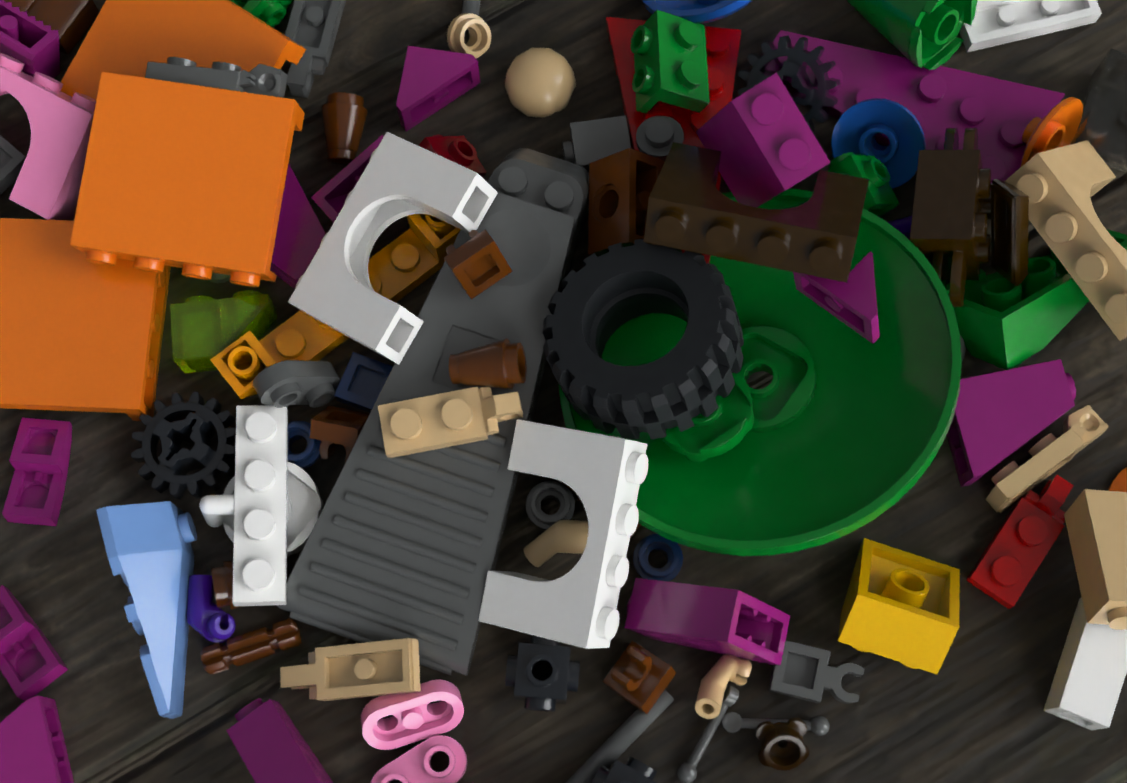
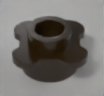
(783, 755)

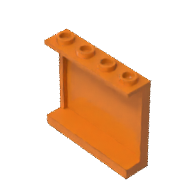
(145, 31)
(184, 178)
(76, 328)

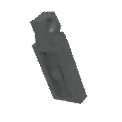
(314, 27)
(222, 75)

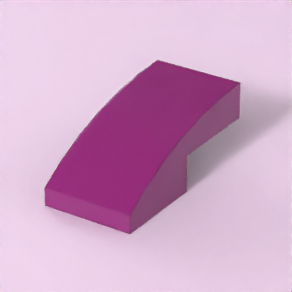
(40, 471)
(25, 652)

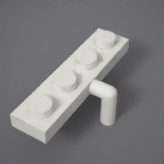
(257, 506)

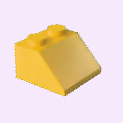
(901, 606)

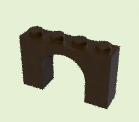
(804, 239)

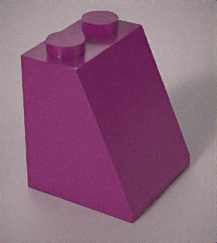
(762, 143)

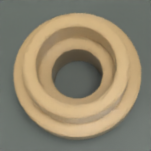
(479, 35)

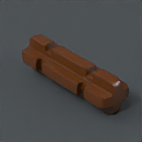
(250, 646)

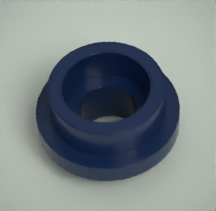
(301, 430)
(652, 544)

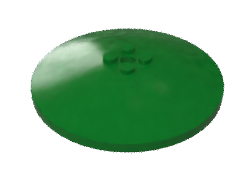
(836, 426)

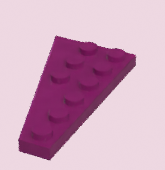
(935, 97)

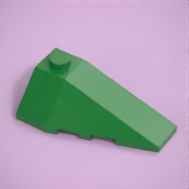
(1015, 322)

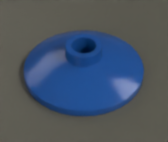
(857, 131)

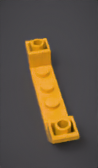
(392, 274)

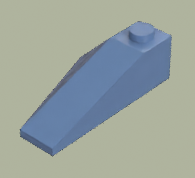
(155, 558)

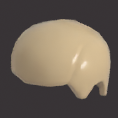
(540, 82)

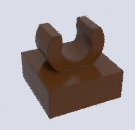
(477, 263)
(338, 427)
(639, 677)

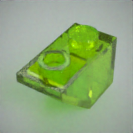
(208, 326)

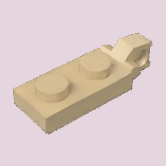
(445, 419)
(1047, 457)
(357, 670)

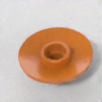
(1054, 129)

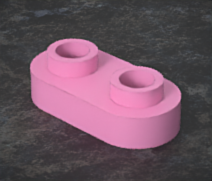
(412, 716)
(416, 763)

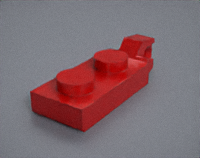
(1021, 543)

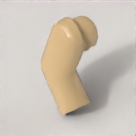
(561, 537)
(715, 682)

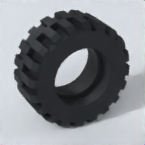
(629, 285)

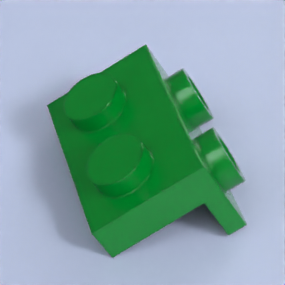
(670, 63)

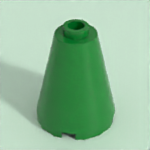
(919, 28)

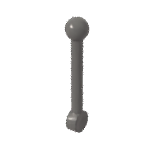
(733, 723)
(687, 771)

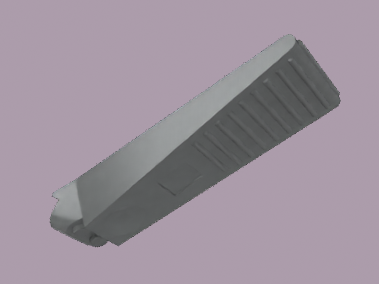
(415, 533)

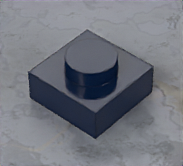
(362, 382)

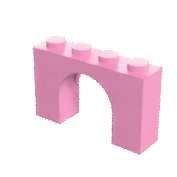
(58, 142)

